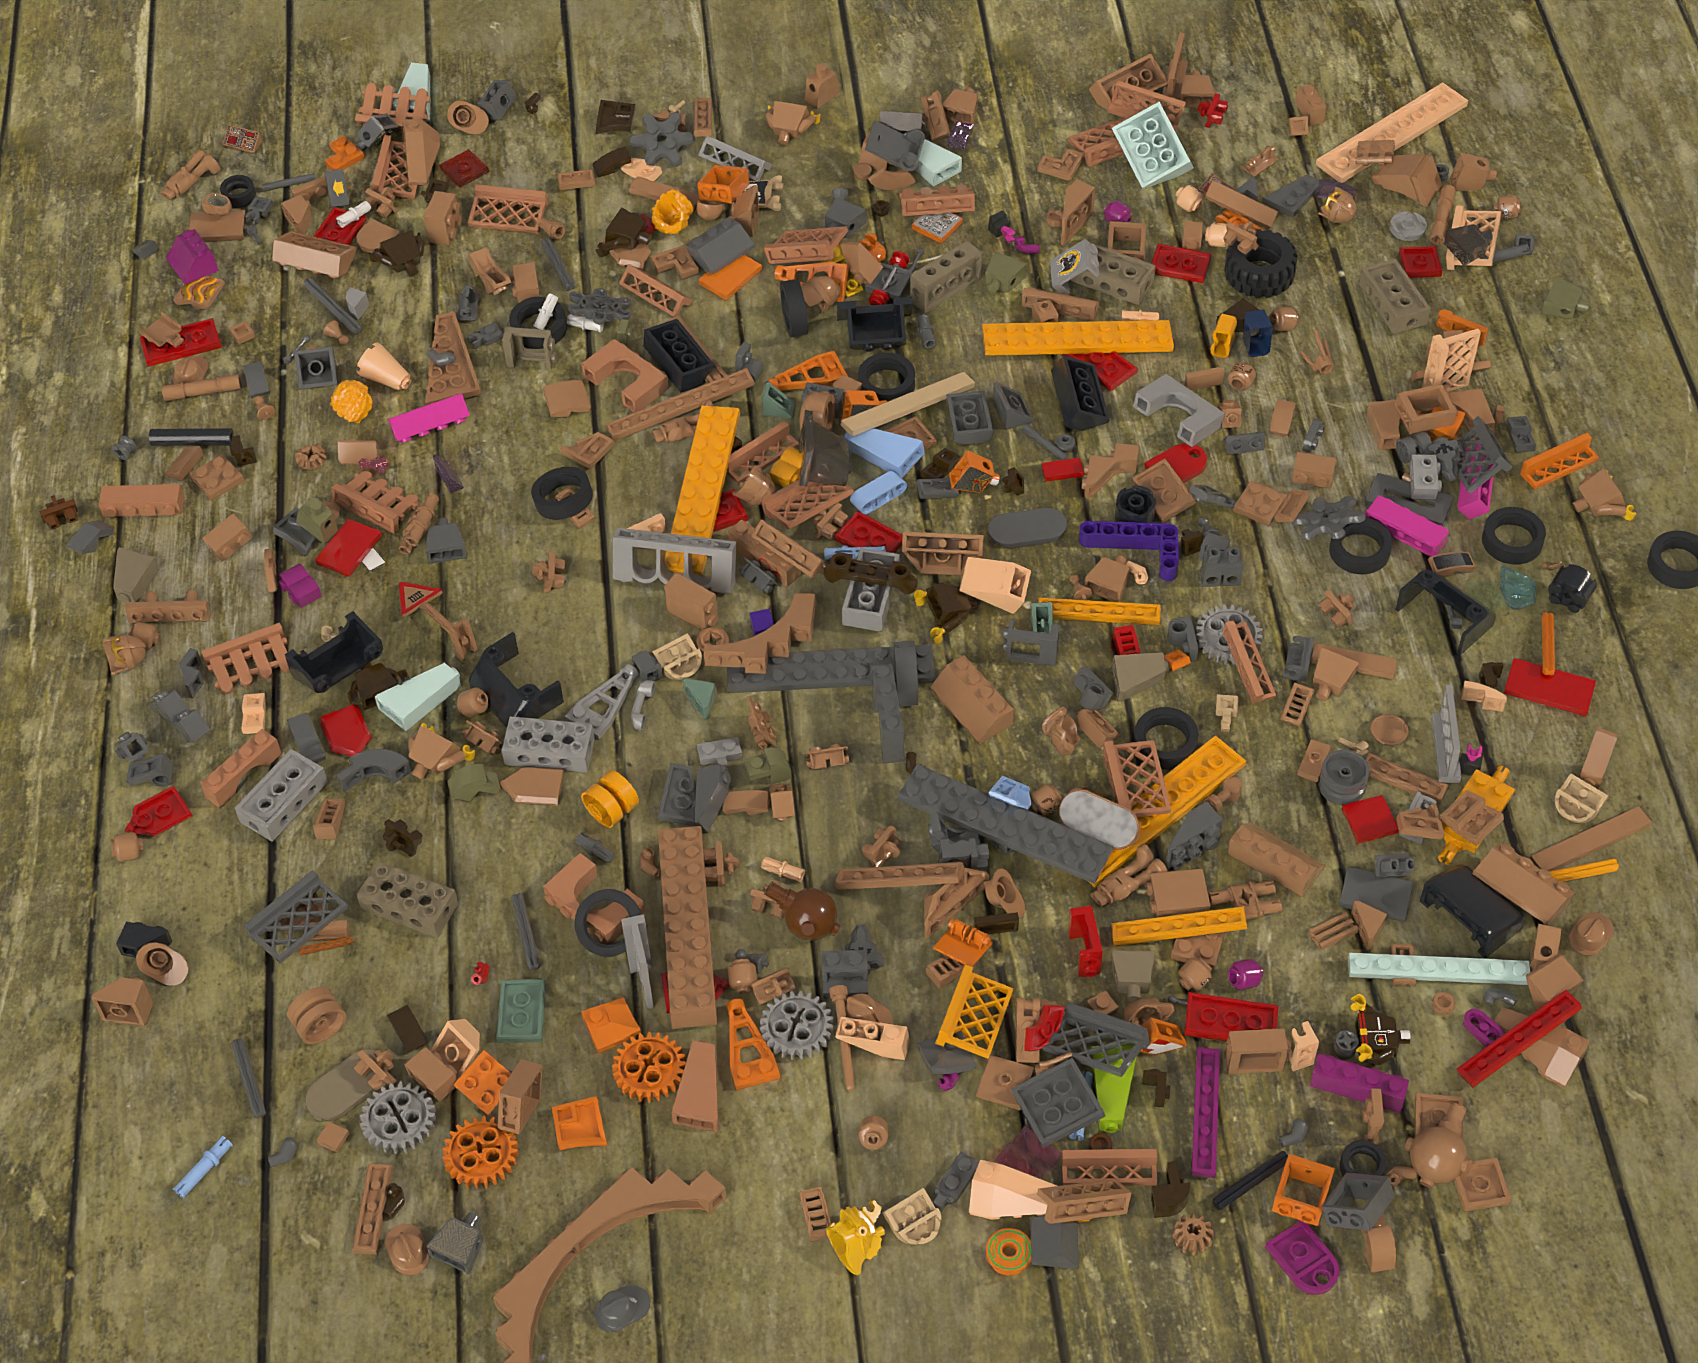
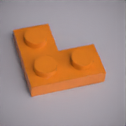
(346, 154)

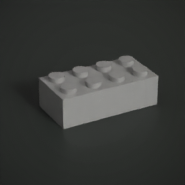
(868, 603)

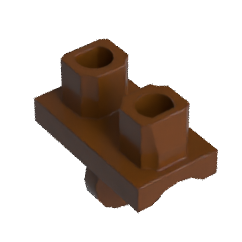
(59, 509)

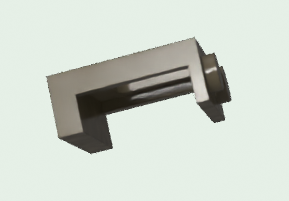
(515, 349)

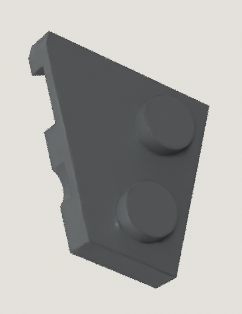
(1205, 493)

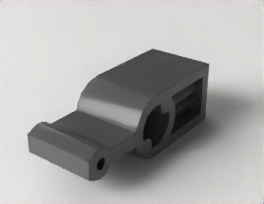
(306, 738)

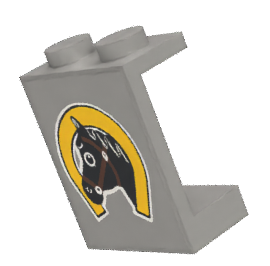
(1072, 263)

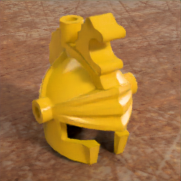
(856, 1236)

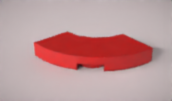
(1038, 1034)

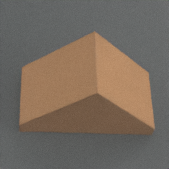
(1369, 921)

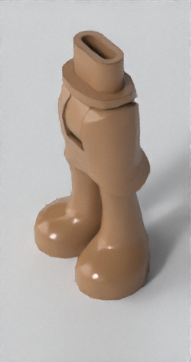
(183, 179)
(678, 428)
(1120, 884)

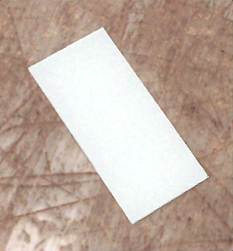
(372, 560)

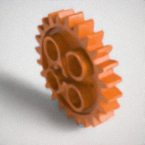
(632, 1058)
(483, 1170)

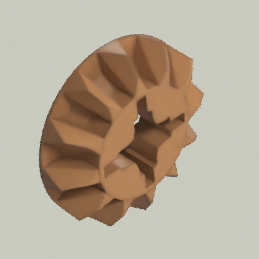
(315, 461)
(717, 634)

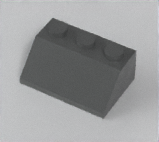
(720, 245)

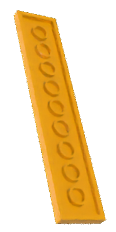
(1077, 337)
(703, 481)
(1186, 788)

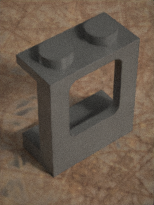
(1047, 642)
(845, 969)

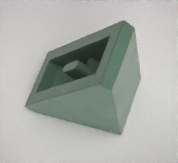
(776, 403)
(1041, 617)
(701, 695)

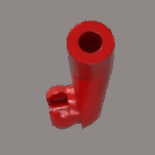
(650, 227)

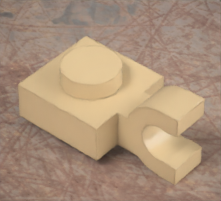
(1226, 707)

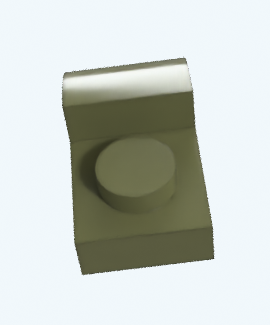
(770, 764)
(471, 779)

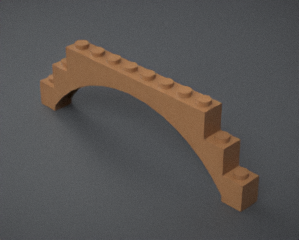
(622, 1202)

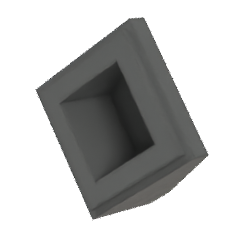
(1523, 239)
(145, 249)

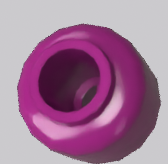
(1117, 212)
(1245, 974)

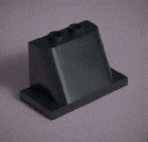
(875, 324)

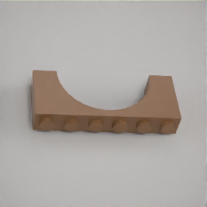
(1385, 419)

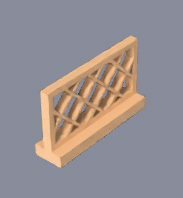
(1460, 220)
(1440, 352)

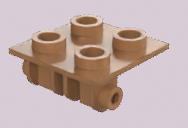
(760, 725)

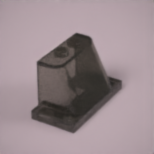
(824, 454)

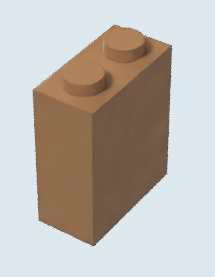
(691, 602)
(1177, 893)

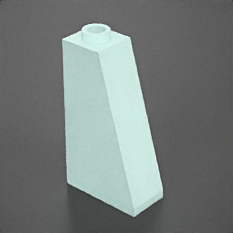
(415, 79)
(937, 163)
(418, 696)

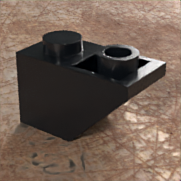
(137, 935)

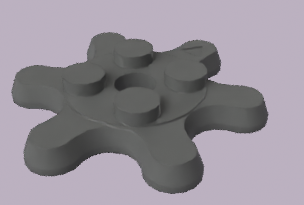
(666, 149)
(599, 306)
(1328, 518)

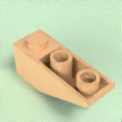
(875, 1037)

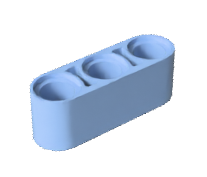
(878, 492)

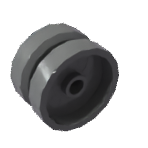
(1344, 777)

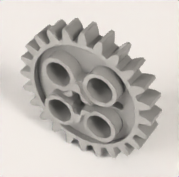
(1212, 639)
(778, 1019)
(377, 1127)

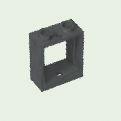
(1377, 1192)

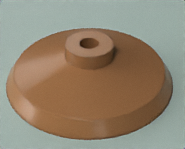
(1389, 729)

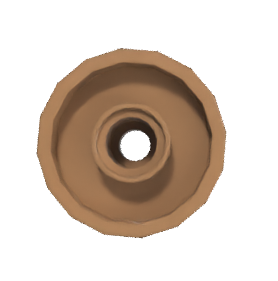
(316, 1015)

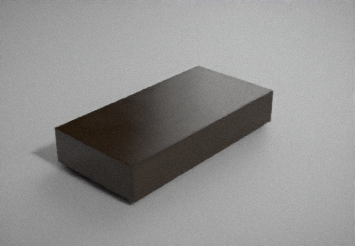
(997, 923)

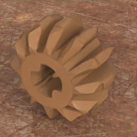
(1192, 1241)

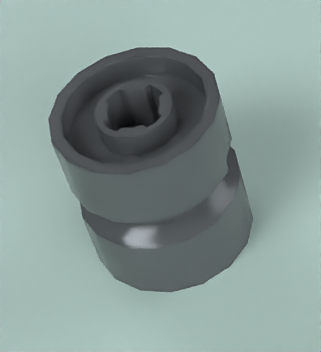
(1412, 446)

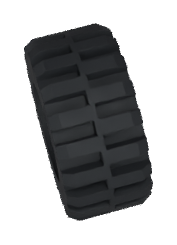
(1262, 280)

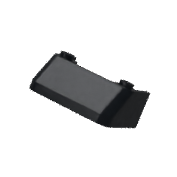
(1450, 594)
(502, 695)

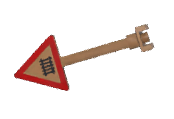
(417, 596)

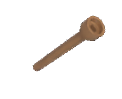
(838, 995)

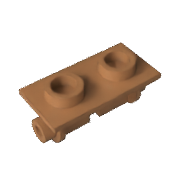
(1260, 161)
(477, 732)
(834, 754)

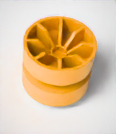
(610, 798)

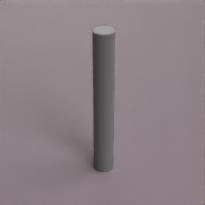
(288, 182)
(1044, 442)

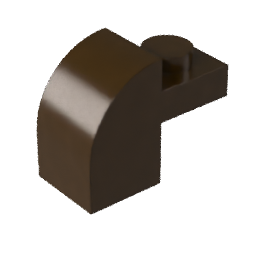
(1170, 1198)

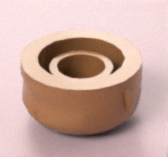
(822, 406)

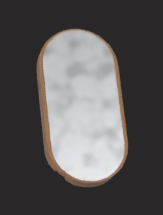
(1099, 819)

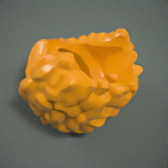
(671, 212)
(351, 400)

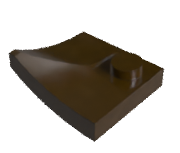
(614, 116)

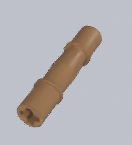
(1442, 216)
(201, 387)

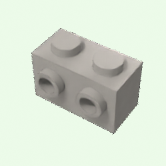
(1424, 477)

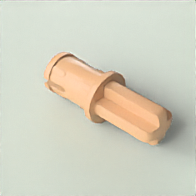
(1138, 315)
(783, 869)

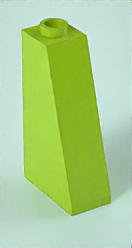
(1112, 1091)

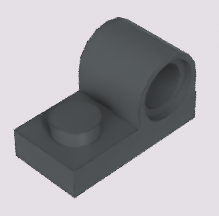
(745, 360)
(1182, 634)
(1094, 691)
(153, 769)

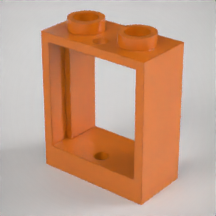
(727, 185)
(1319, 1175)

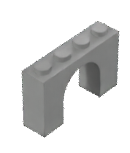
(1168, 392)

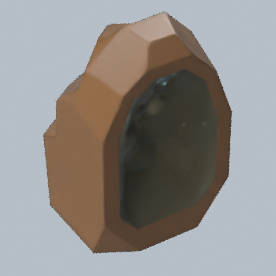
(216, 204)

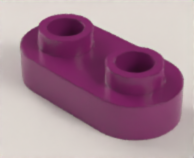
(1485, 1028)

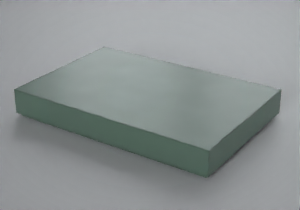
(521, 1011)

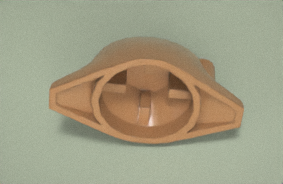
(1146, 1008)

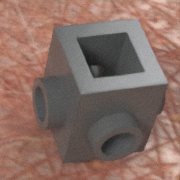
(138, 747)

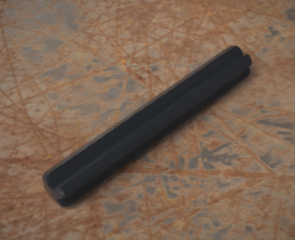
(1250, 1180)

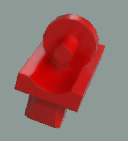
(1213, 111)

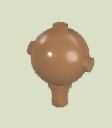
(1439, 1151)

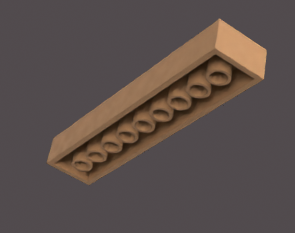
(687, 928)

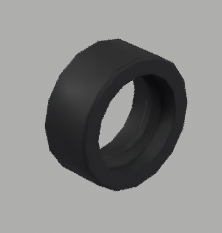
(236, 182)
(1363, 1147)

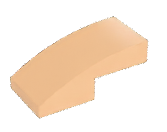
(640, 169)
(1490, 698)
(253, 713)

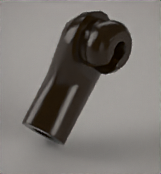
(530, 103)
(911, 761)
(396, 1199)

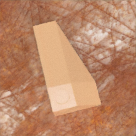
(1005, 1192)

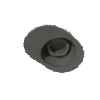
(622, 1308)

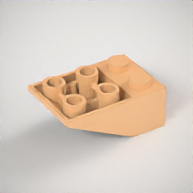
(996, 582)

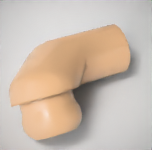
(1139, 572)

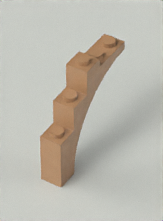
(774, 642)

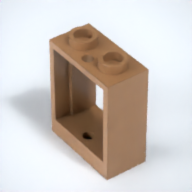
(1128, 232)
(1428, 421)
(1257, 1051)
(519, 1096)

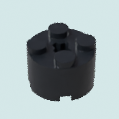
(1135, 505)
(1572, 587)

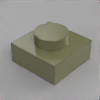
(624, 332)

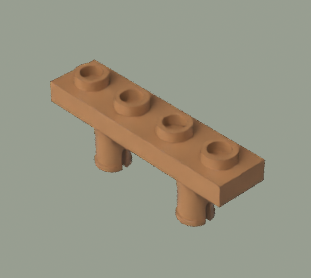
(168, 611)

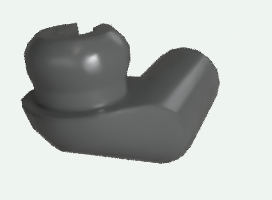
(442, 359)
(1501, 994)
(1297, 1134)
(286, 1152)

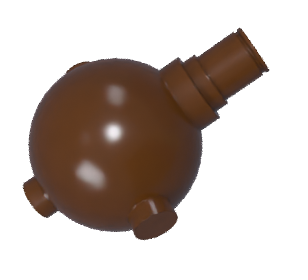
(807, 913)

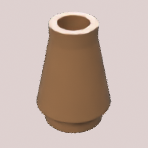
(552, 228)

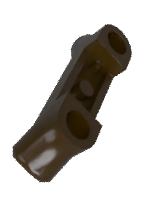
(894, 575)

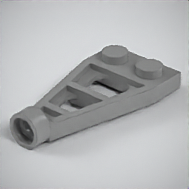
(581, 712)

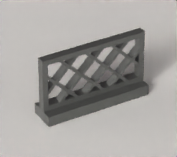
(1489, 447)
(285, 907)
(1104, 1027)

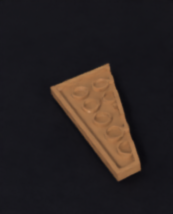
(455, 377)

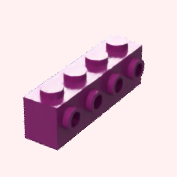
(1357, 1081)

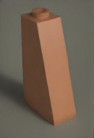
(698, 1092)

